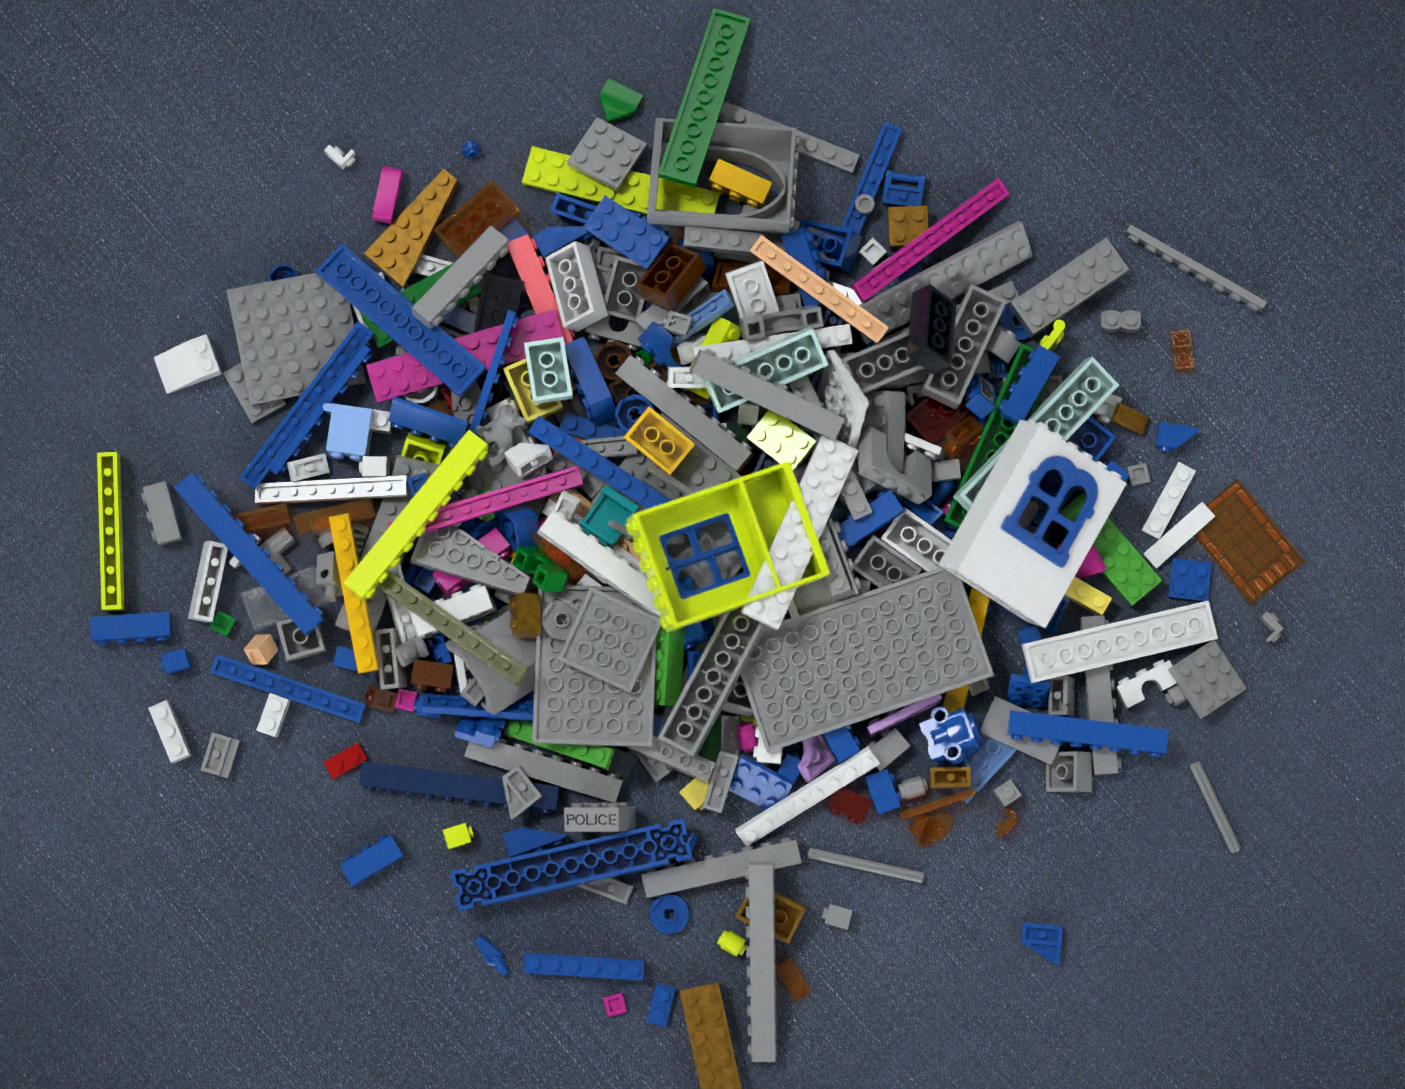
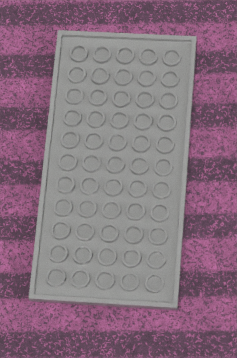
(863, 658)

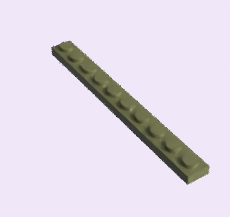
(453, 628)

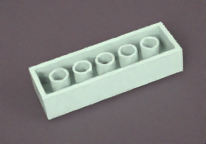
(779, 361)

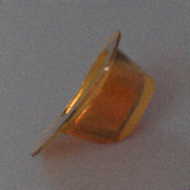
(931, 828)

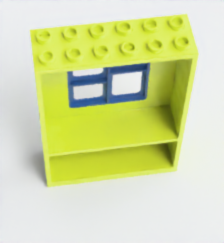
(753, 514)

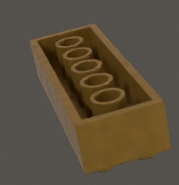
(710, 1037)

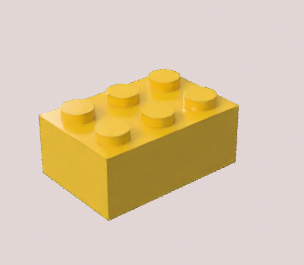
(739, 185)
(659, 440)

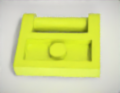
(1050, 342)

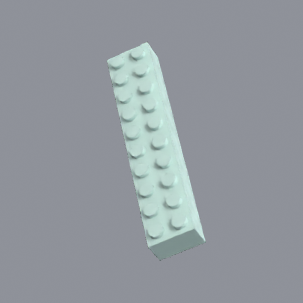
(1062, 412)

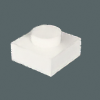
(872, 251)

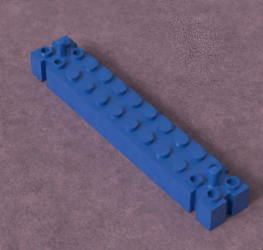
(571, 865)

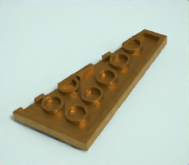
(411, 232)

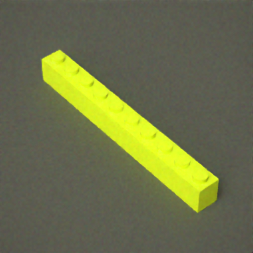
(416, 515)

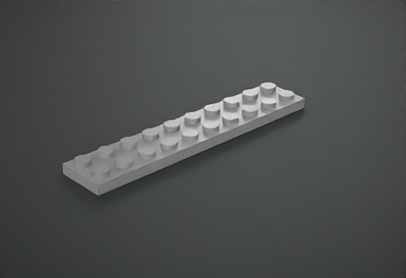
(953, 275)

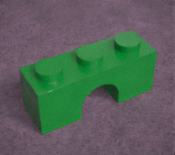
(547, 573)

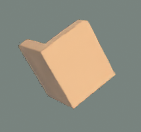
(261, 649)

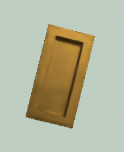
(1129, 418)

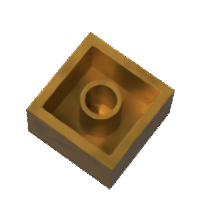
(905, 224)

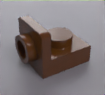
(380, 698)

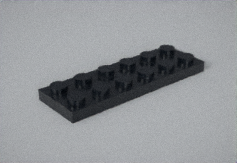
(496, 299)

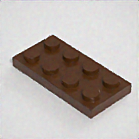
(779, 283)

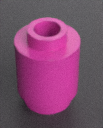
(746, 736)

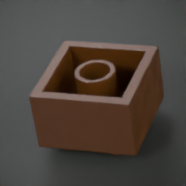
(433, 675)

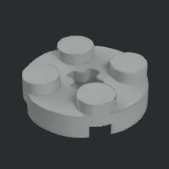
(550, 623)

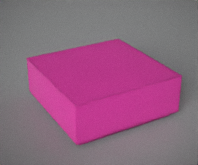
(406, 700)
(615, 1004)

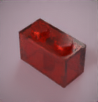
(849, 804)

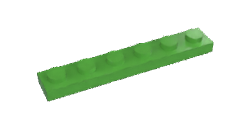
(591, 754)

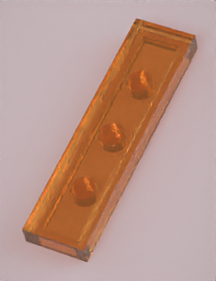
(319, 519)
(938, 802)

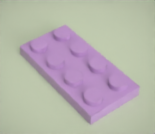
(895, 717)

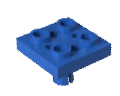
(1025, 693)

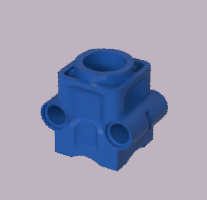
(952, 736)

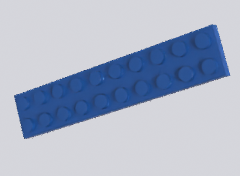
(394, 316)

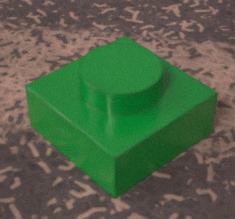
(223, 623)

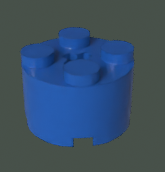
(630, 405)

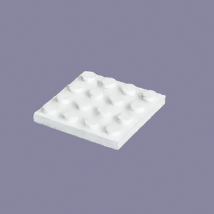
(842, 393)

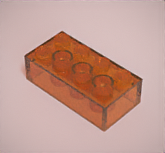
(484, 209)

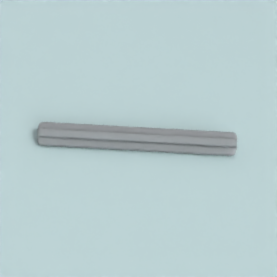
(1215, 807)

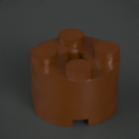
(609, 352)

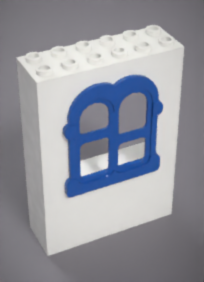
(1007, 559)

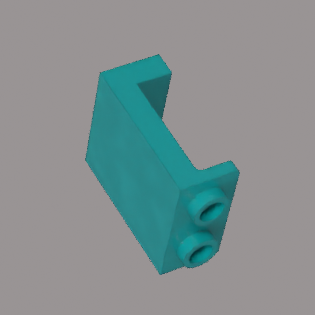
(608, 507)

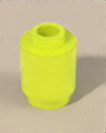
(732, 943)

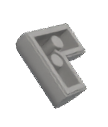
(277, 545)

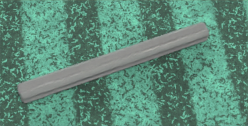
(865, 865)

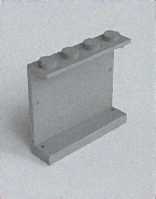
(817, 594)

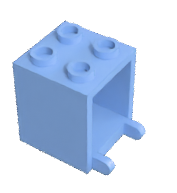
(349, 431)

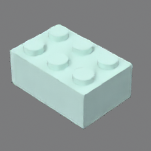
(548, 370)

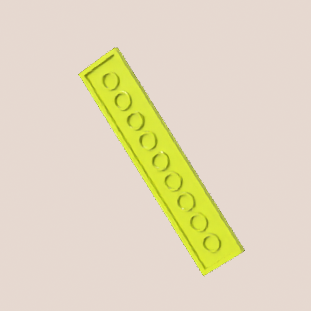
(551, 173)

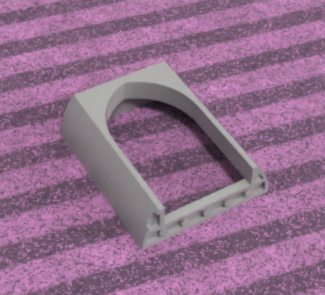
(758, 146)

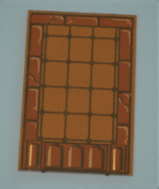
(1247, 543)

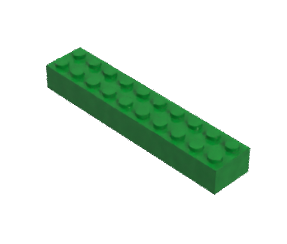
(994, 435)

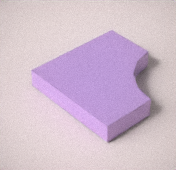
(815, 758)

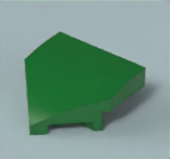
(618, 101)

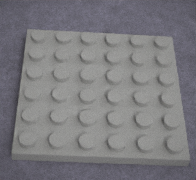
(287, 334)

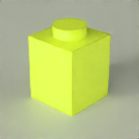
(458, 835)

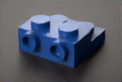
(480, 729)

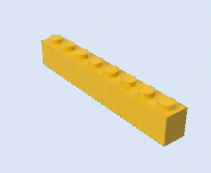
(356, 609)

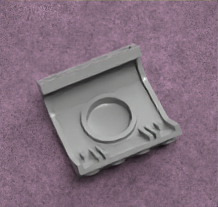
(498, 690)

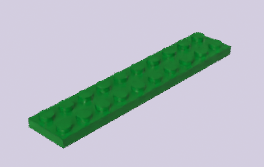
(704, 97)

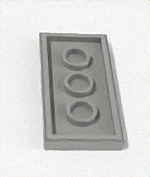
(996, 727)

